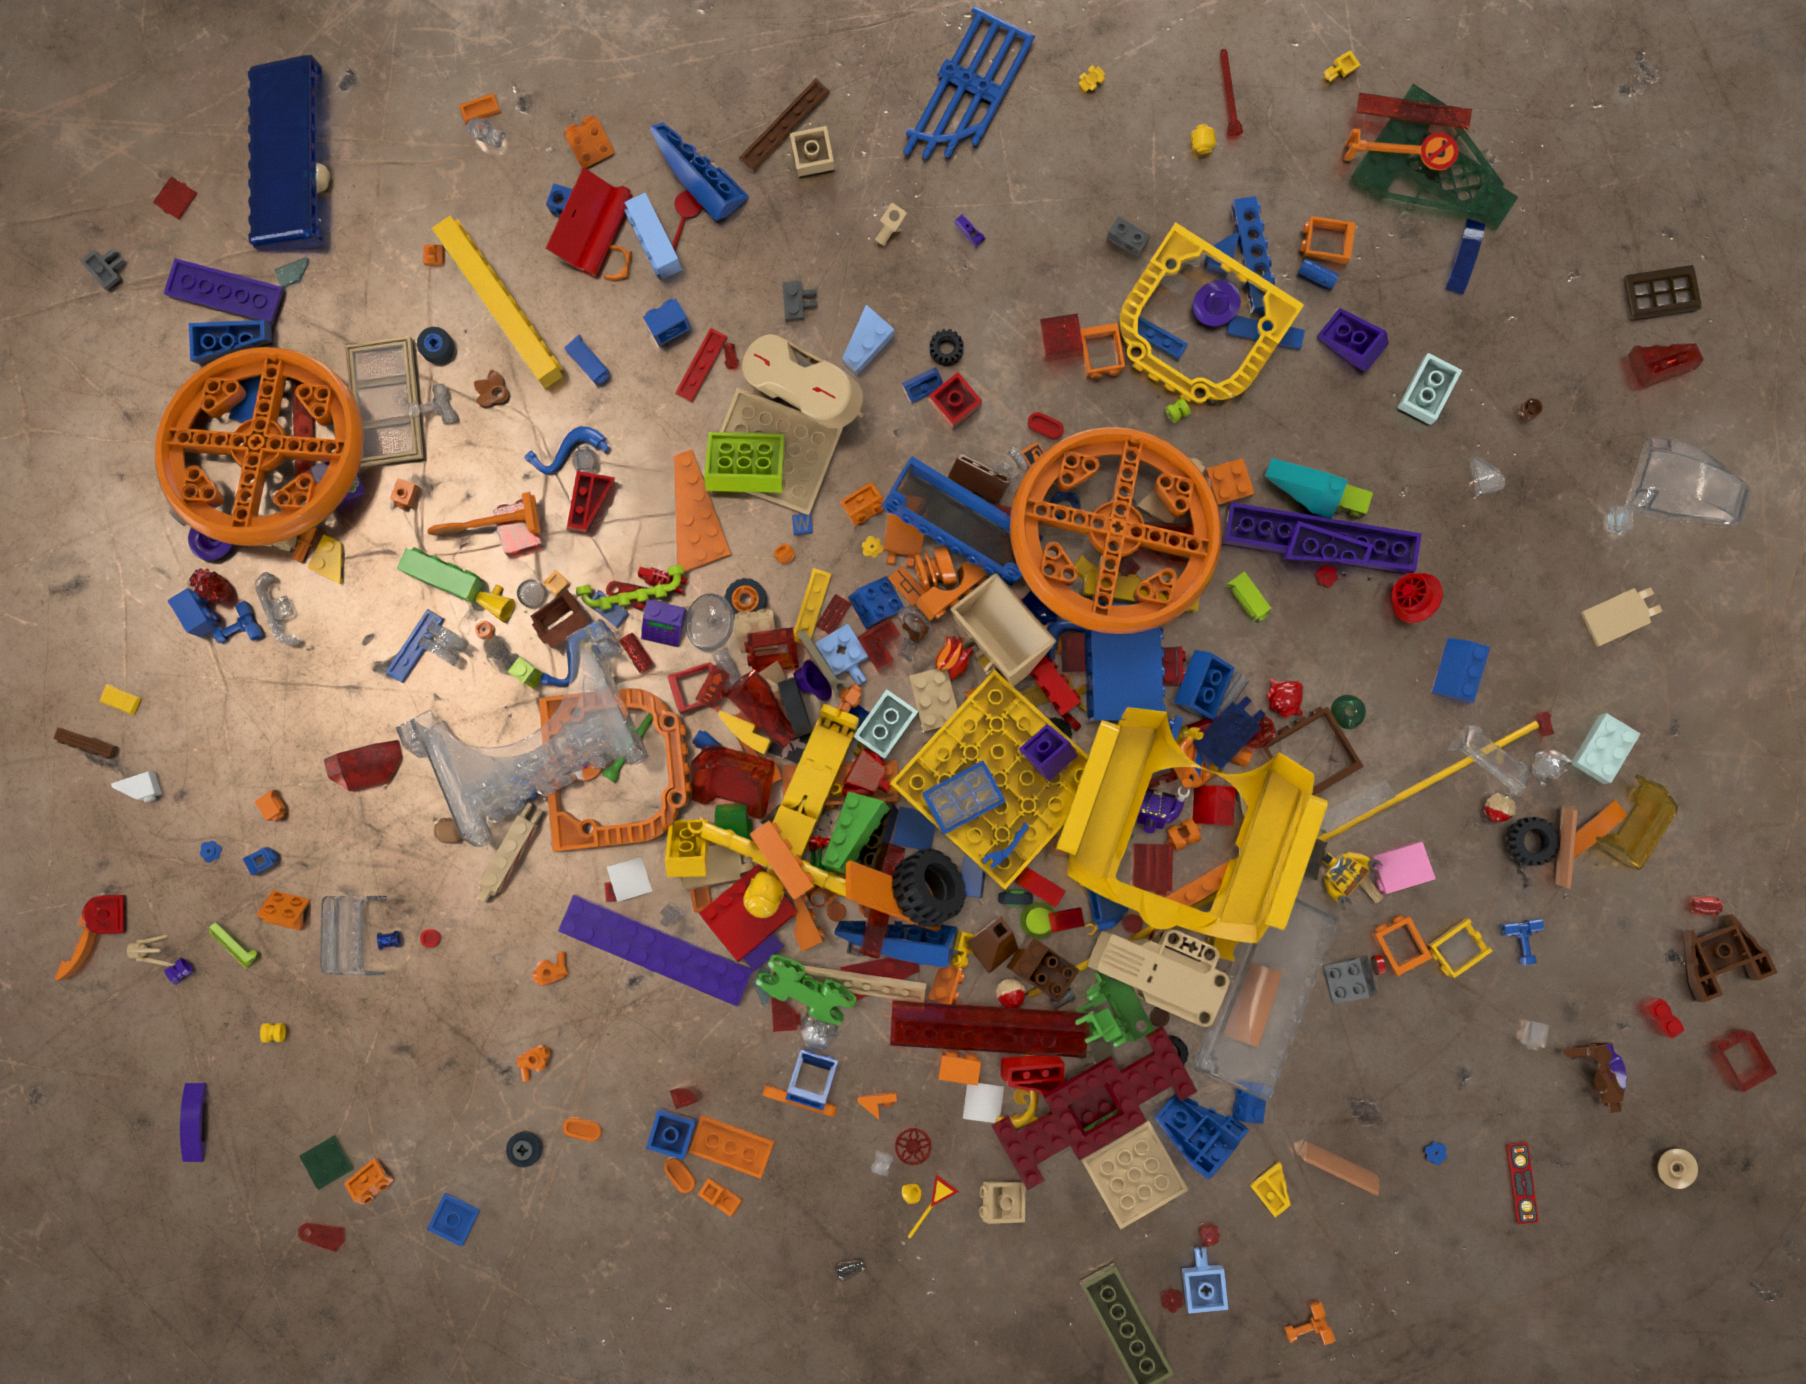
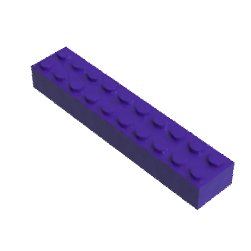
(1272, 529)
(656, 950)

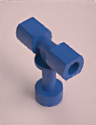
(244, 623)
(1524, 931)

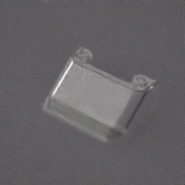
(1493, 759)

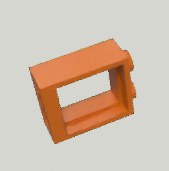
(1328, 224)
(1099, 332)
(1414, 961)

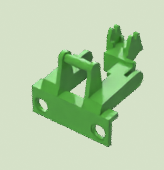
(1125, 1006)

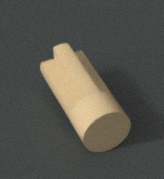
(1371, 889)

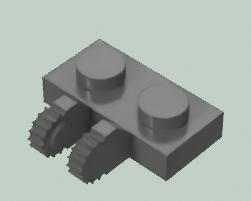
(101, 270)
(794, 302)

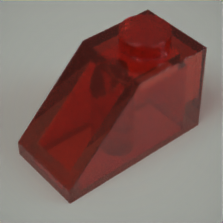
(784, 1016)

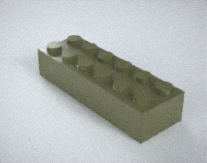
(1126, 1326)

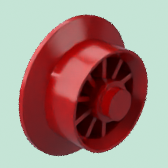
(1416, 597)

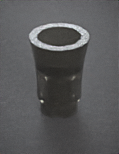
(1315, 859)

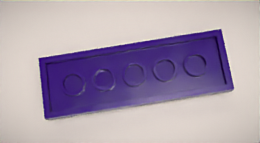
(223, 291)

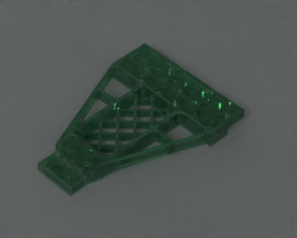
(1380, 169)

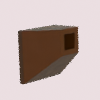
(993, 944)

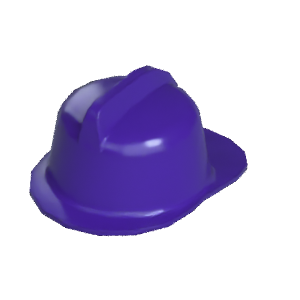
(812, 680)

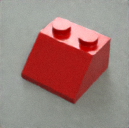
(1214, 805)

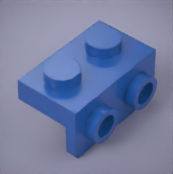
(1248, 1108)

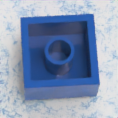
(667, 321)
(193, 612)
(671, 1133)

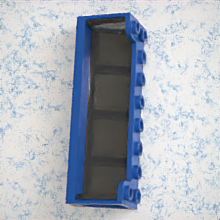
(954, 518)

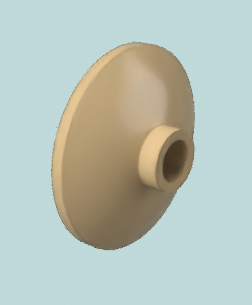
(1686, 1171)

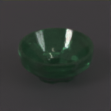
(1338, 711)

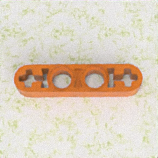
(780, 1095)

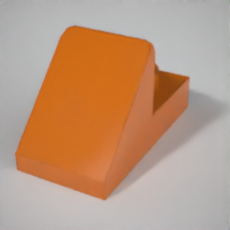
(871, 1102)

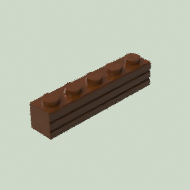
(85, 743)

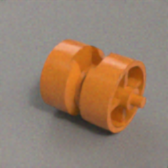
(1182, 835)

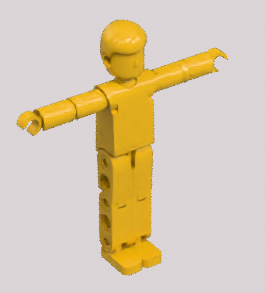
(806, 793)

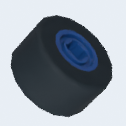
(441, 348)

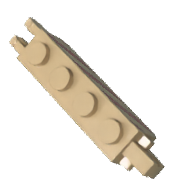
(508, 853)

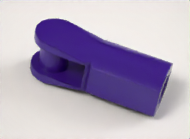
(967, 228)

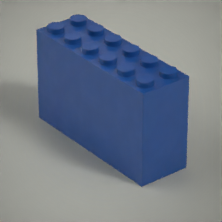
(1123, 673)

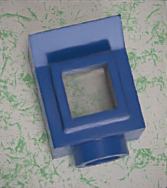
(261, 861)

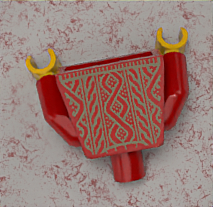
(864, 775)

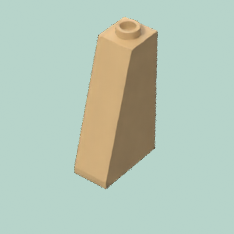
(1153, 506)

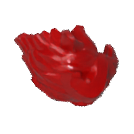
(1285, 697)

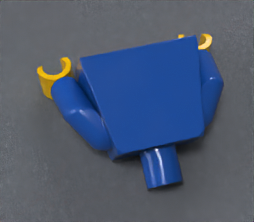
(1104, 912)

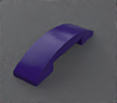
(191, 1122)

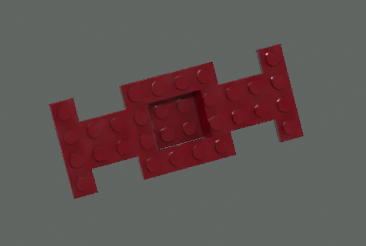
(1090, 1098)

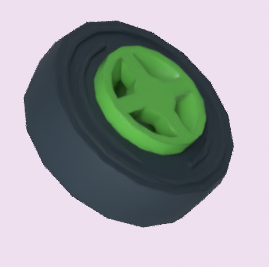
(1015, 898)

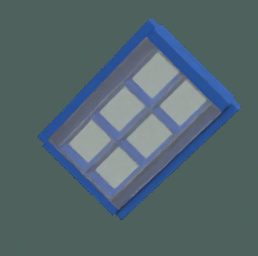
(963, 797)

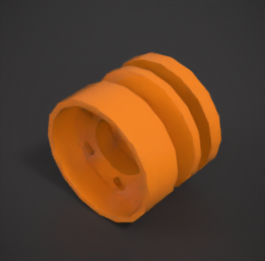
(935, 569)

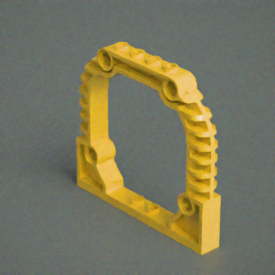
(1182, 246)

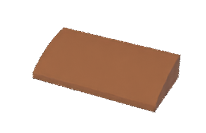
(1566, 852)
(1263, 995)
(1340, 1167)

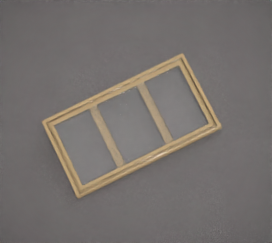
(383, 384)

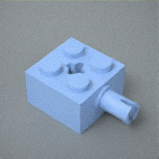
(853, 656)
(1203, 1274)

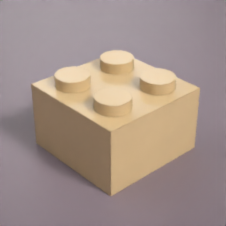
(812, 151)

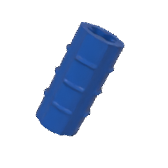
(1318, 273)

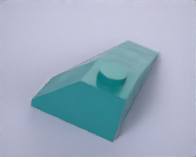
(1310, 487)

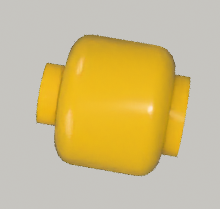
(1203, 139)

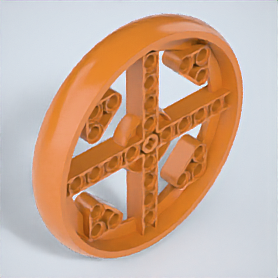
(259, 445)
(1177, 471)

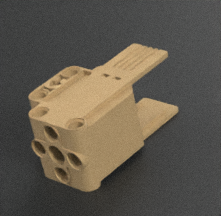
(1164, 977)

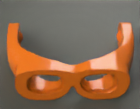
(624, 273)

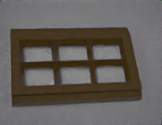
(1663, 292)

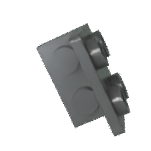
(1350, 980)

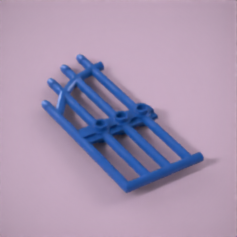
(972, 82)

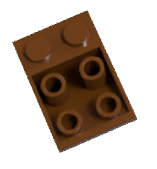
(1043, 968)

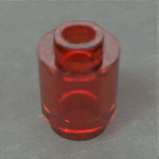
(1706, 905)

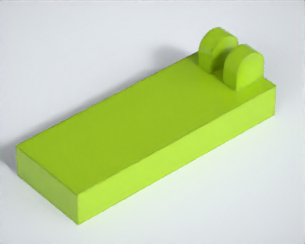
(231, 946)

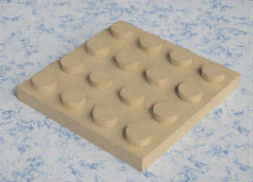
(1134, 1174)

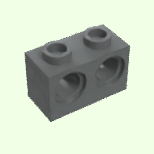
(1128, 236)

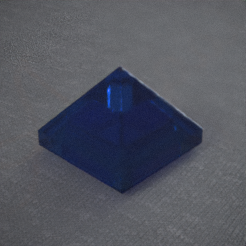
(859, 712)

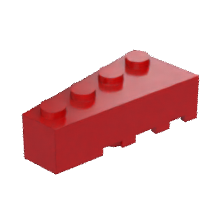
(1055, 686)

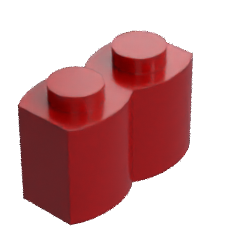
(1661, 1015)

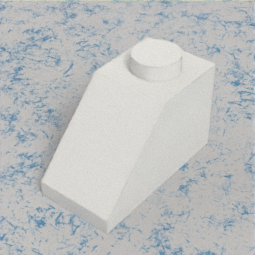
(140, 787)

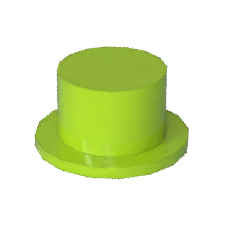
(1035, 920)

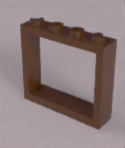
(1355, 762)

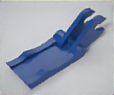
(999, 856)

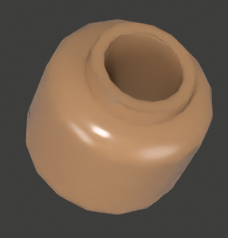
(446, 831)

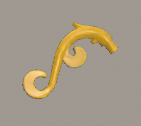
(1028, 1116)

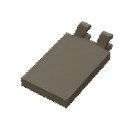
(820, 661)

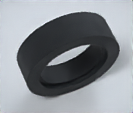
(795, 707)

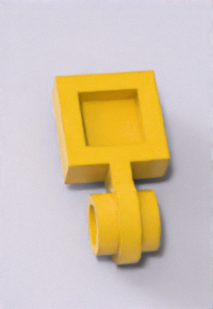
(1344, 64)
(960, 960)

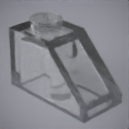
(1485, 477)

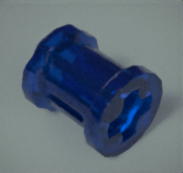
(388, 940)

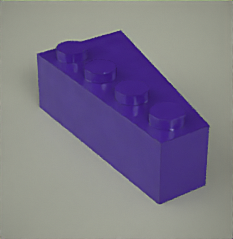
(1318, 544)

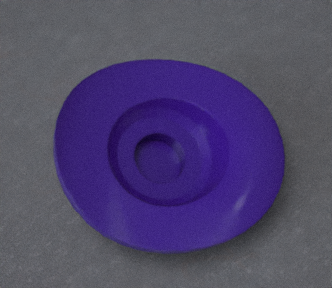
(1216, 303)
(206, 547)

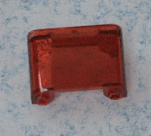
(732, 777)

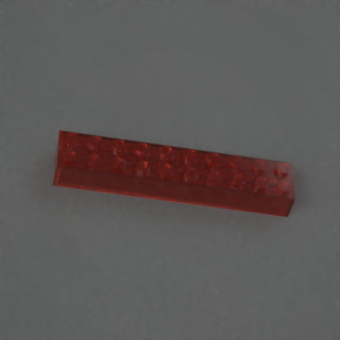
(988, 1029)

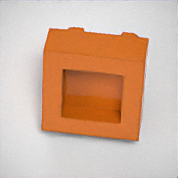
(433, 254)

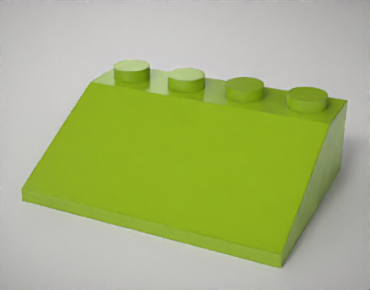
(744, 462)

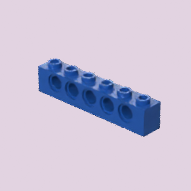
(1241, 208)

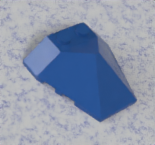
(1201, 1134)

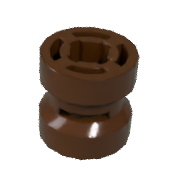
(1531, 405)

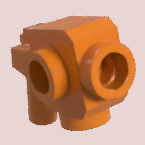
(849, 698)
(549, 973)
(533, 1059)

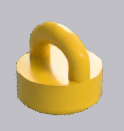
(911, 1193)

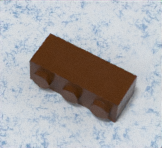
(979, 478)

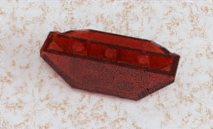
(364, 765)

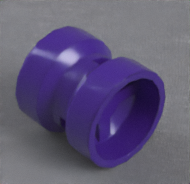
(178, 971)

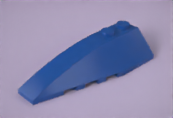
(706, 183)
(907, 942)

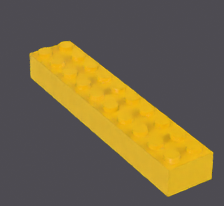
(498, 301)

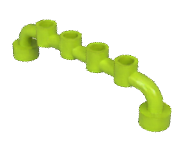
(640, 594)

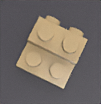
(753, 622)
(1003, 1202)

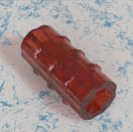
(636, 652)

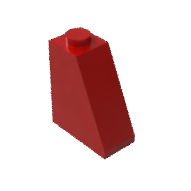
(1040, 887)

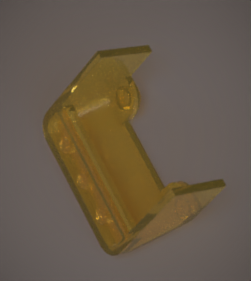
(1643, 826)

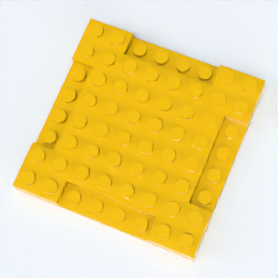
(992, 729)

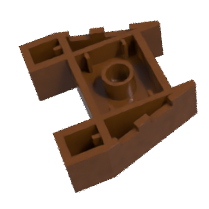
(1722, 952)

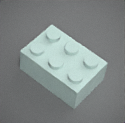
(1429, 389)
(885, 724)
(1605, 748)

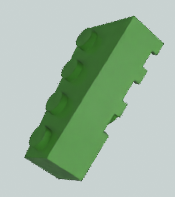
(852, 831)

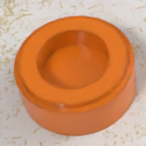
(836, 911)

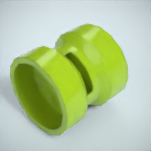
(1177, 410)

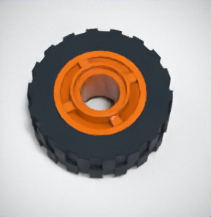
(749, 587)

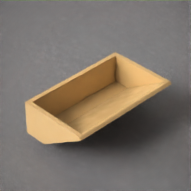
(1002, 630)

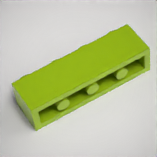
(1354, 501)

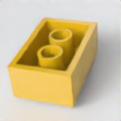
(685, 852)

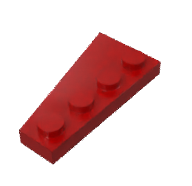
(884, 967)

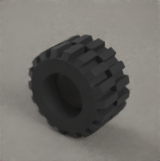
(1548, 841)

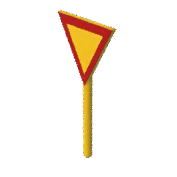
(941, 1191)

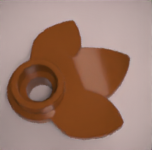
(489, 389)

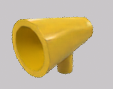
(497, 605)

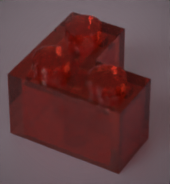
(874, 643)

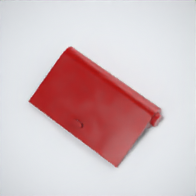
(589, 222)

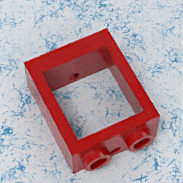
(676, 690)

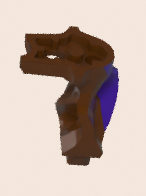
(1610, 1077)

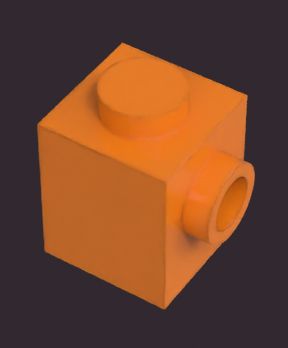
(404, 493)

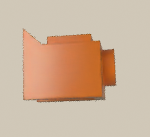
(271, 806)

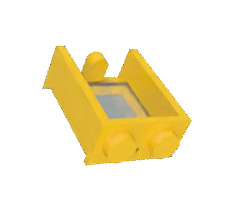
(1458, 948)

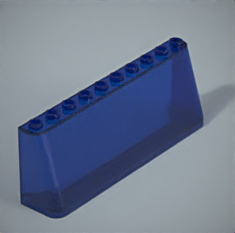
(283, 154)

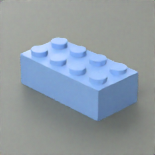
(652, 236)

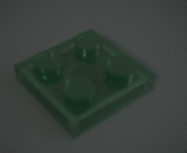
(326, 1162)

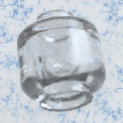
(584, 459)

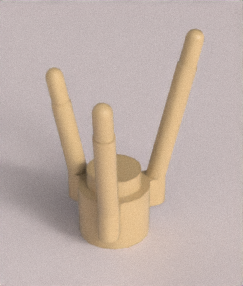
(139, 950)

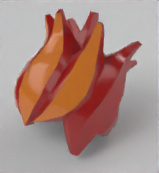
(953, 657)

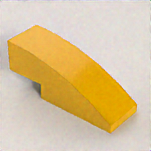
(745, 732)

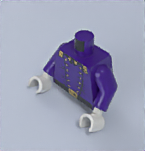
(1159, 809)

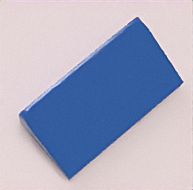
(922, 384)

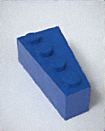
(219, 339)

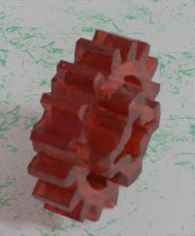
(210, 585)

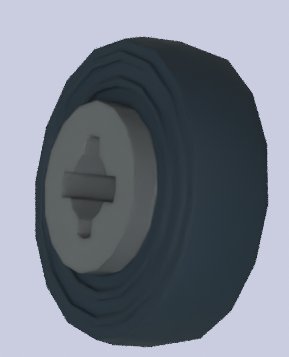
(530, 1148)

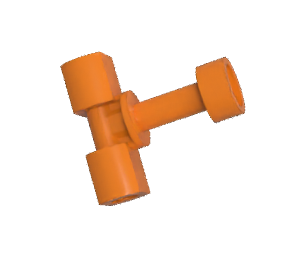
(1317, 1324)

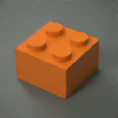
(1229, 482)
(959, 1068)

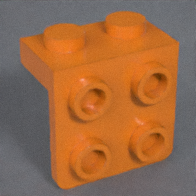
(588, 141)

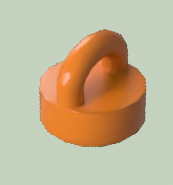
(784, 553)

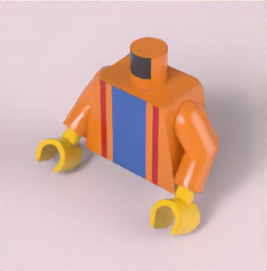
(1193, 776)

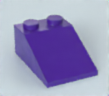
(1354, 339)

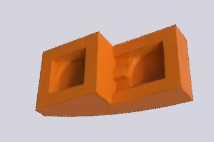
(720, 1197)

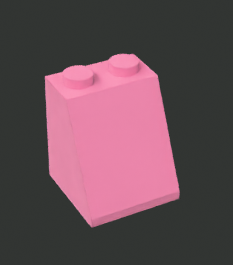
(1403, 868)

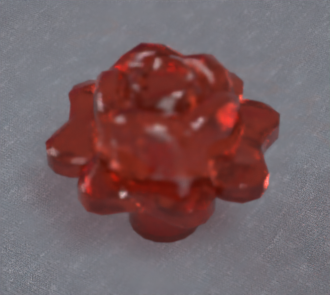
(1210, 1236)

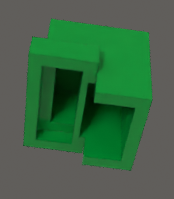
(734, 818)

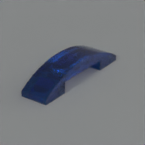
(1466, 256)

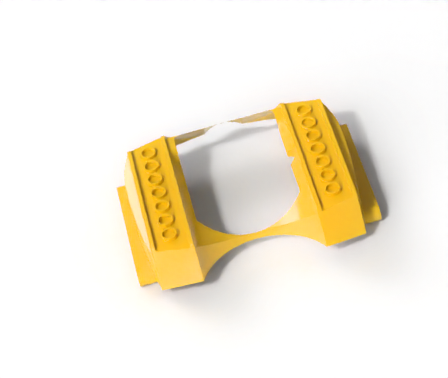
(1271, 842)

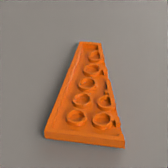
(697, 525)

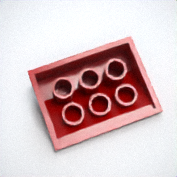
(736, 925)

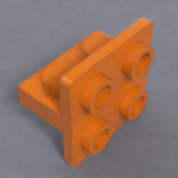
(283, 910)

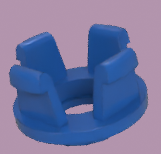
(1068, 496)

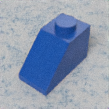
(1226, 246)

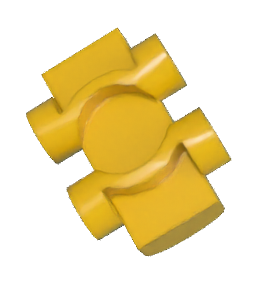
(1089, 81)

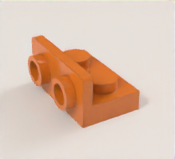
(863, 503)
(945, 984)
(368, 1182)

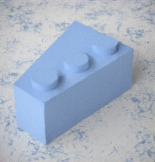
(867, 341)

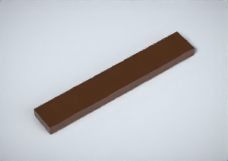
(784, 124)

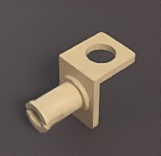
(889, 225)

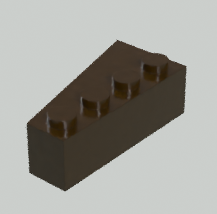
(875, 851)

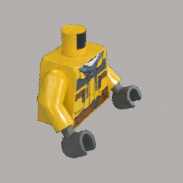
(1345, 874)

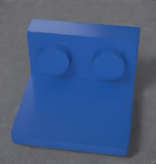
(875, 602)

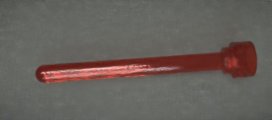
(1235, 127)

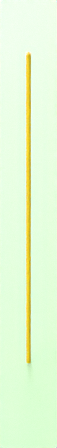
(1399, 797)

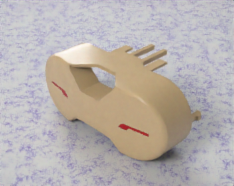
(818, 390)

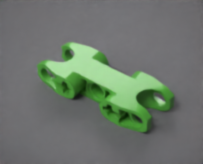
(793, 983)

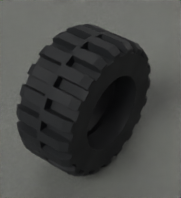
(914, 895)

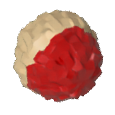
(1500, 807)
(1011, 993)

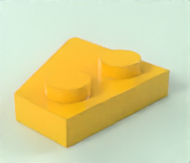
(328, 559)
(1272, 1190)

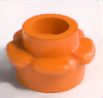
(479, 629)

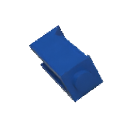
(587, 360)

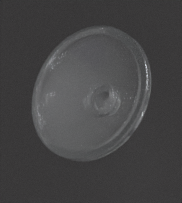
(703, 619)

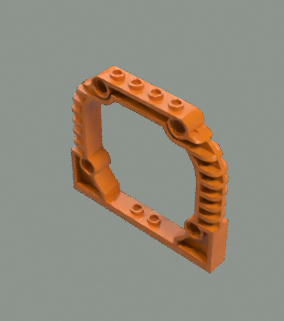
(571, 834)

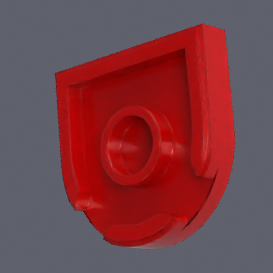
(104, 914)

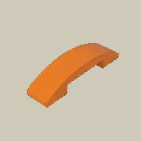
(1598, 826)
(82, 950)

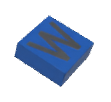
(802, 524)

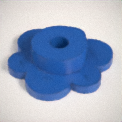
(215, 850)
(1436, 1158)

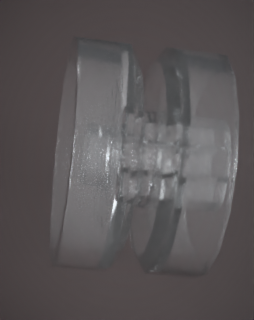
(444, 641)

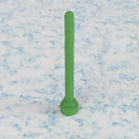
(612, 772)

